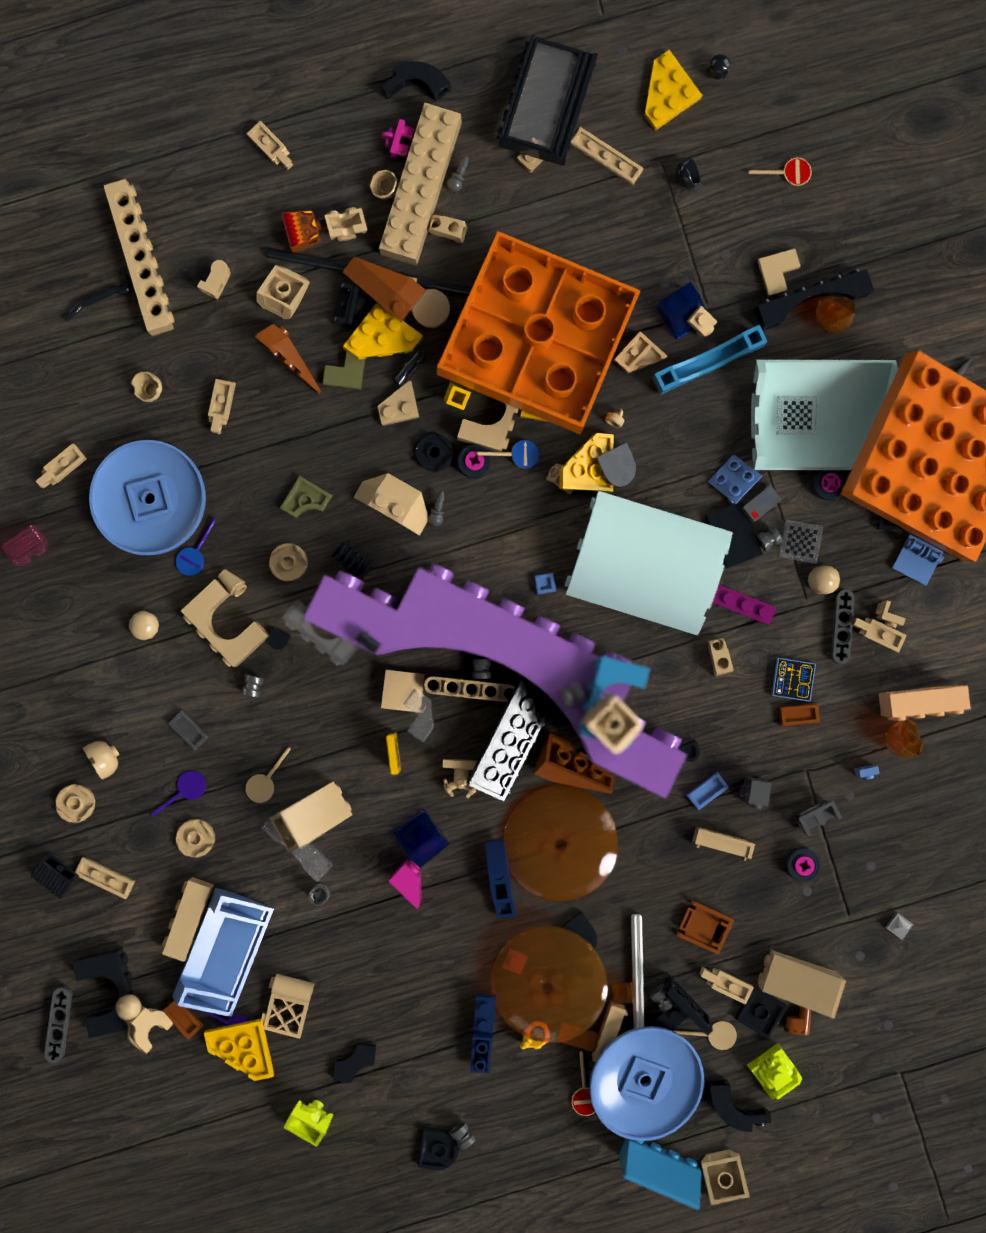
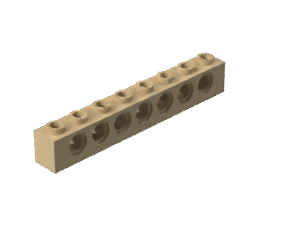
(116, 194)

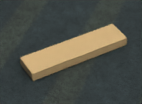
(606, 156)

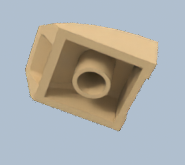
(282, 291)
(612, 723)
(724, 1177)

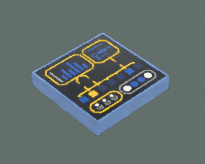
(793, 679)

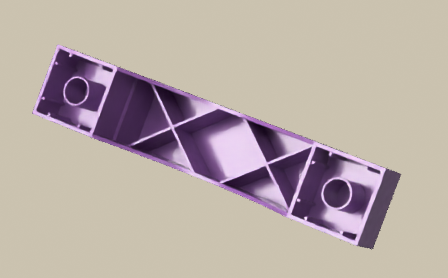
(461, 619)

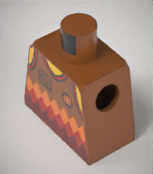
(303, 229)

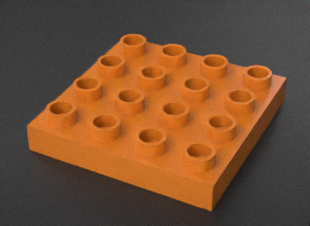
(538, 332)
(927, 458)

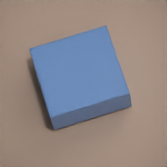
(545, 583)

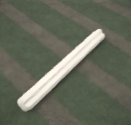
(637, 970)

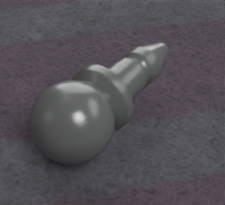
(455, 183)
(435, 517)

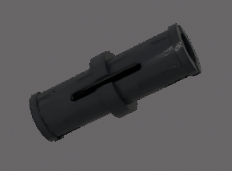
(409, 368)

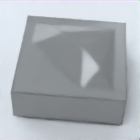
(899, 925)

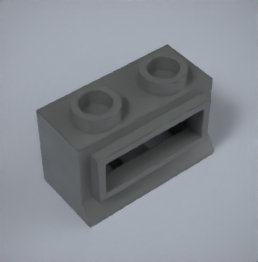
(817, 815)

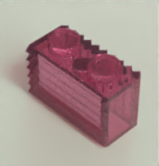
(25, 545)

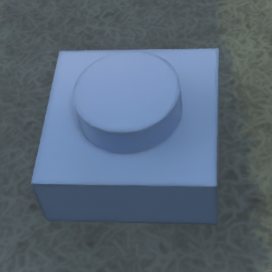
(866, 772)

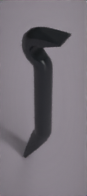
(99, 296)

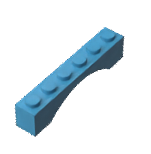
(713, 359)

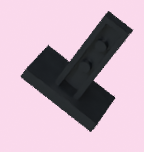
(683, 1008)

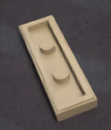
(104, 877)

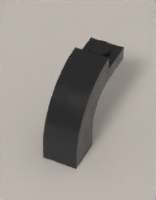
(417, 74)
(732, 1115)

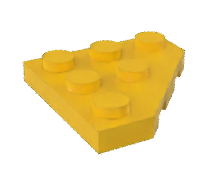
(669, 91)
(381, 336)
(581, 469)
(242, 1047)

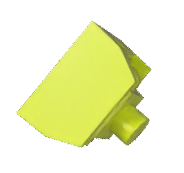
(775, 1072)
(309, 1122)

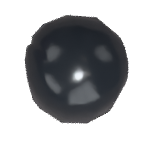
(688, 174)

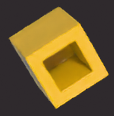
(457, 395)

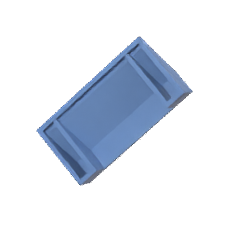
(222, 953)

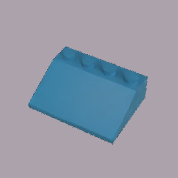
(661, 1171)

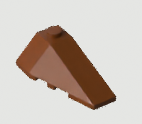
(390, 289)
(280, 346)
(566, 766)

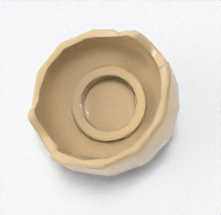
(384, 185)
(146, 386)
(824, 579)
(143, 625)

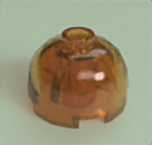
(835, 314)
(904, 739)

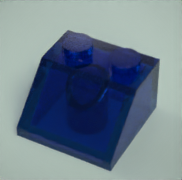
(678, 308)
(421, 838)

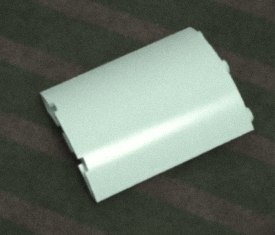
(847, 406)
(648, 563)

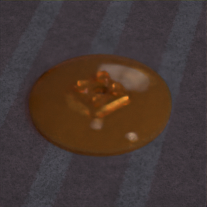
(555, 815)
(555, 958)

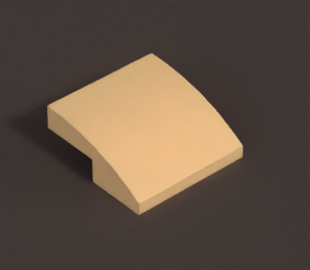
(398, 687)

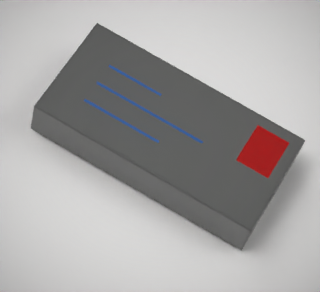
(761, 504)

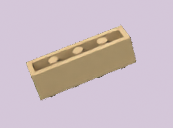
(188, 918)

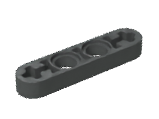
(839, 626)
(55, 1023)

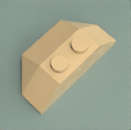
(395, 501)

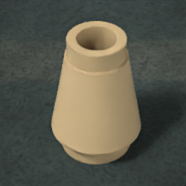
(232, 583)

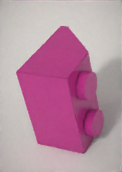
(408, 882)

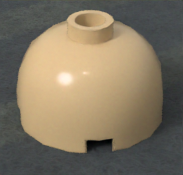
(102, 758)

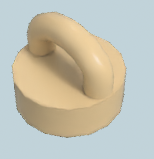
(614, 419)

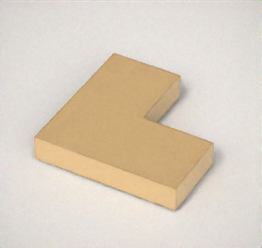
(772, 270)

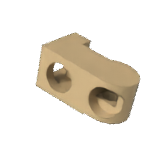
(448, 228)
(216, 280)
(720, 657)

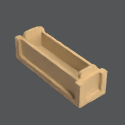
(723, 842)
(609, 1027)

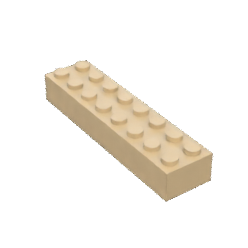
(420, 184)

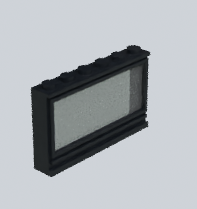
(546, 100)

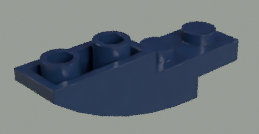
(500, 878)
(482, 1033)

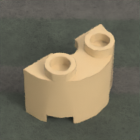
(346, 224)

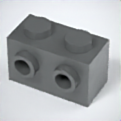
(755, 792)

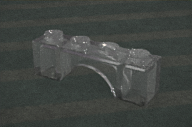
(338, 648)
(309, 856)

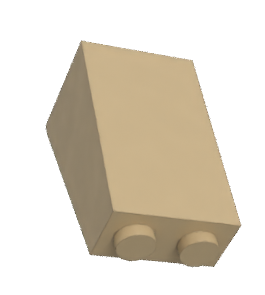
(311, 816)
(802, 983)

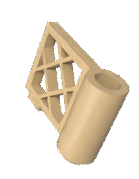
(292, 991)

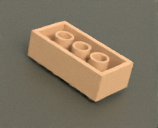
(923, 701)

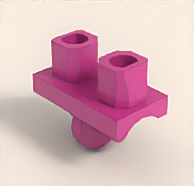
(402, 132)

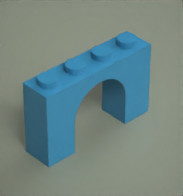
(607, 673)

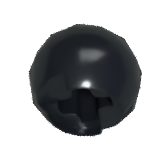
(719, 66)

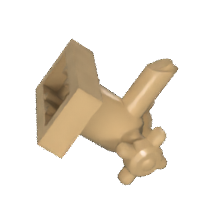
(461, 775)

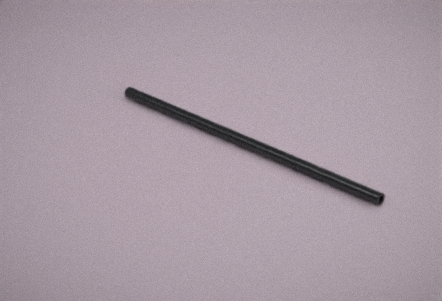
(340, 266)

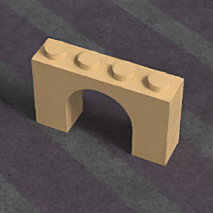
(489, 436)
(200, 613)

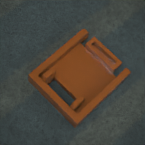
(701, 925)

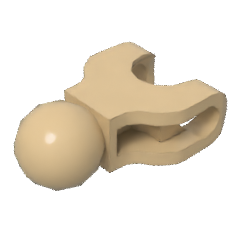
(140, 1021)

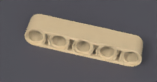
(461, 691)

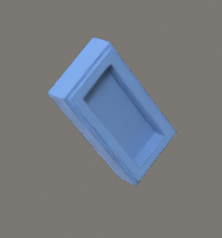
(707, 790)

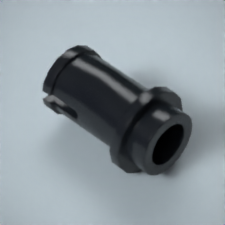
(368, 642)

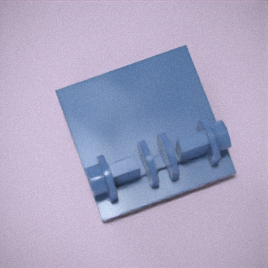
(734, 479)
(918, 560)

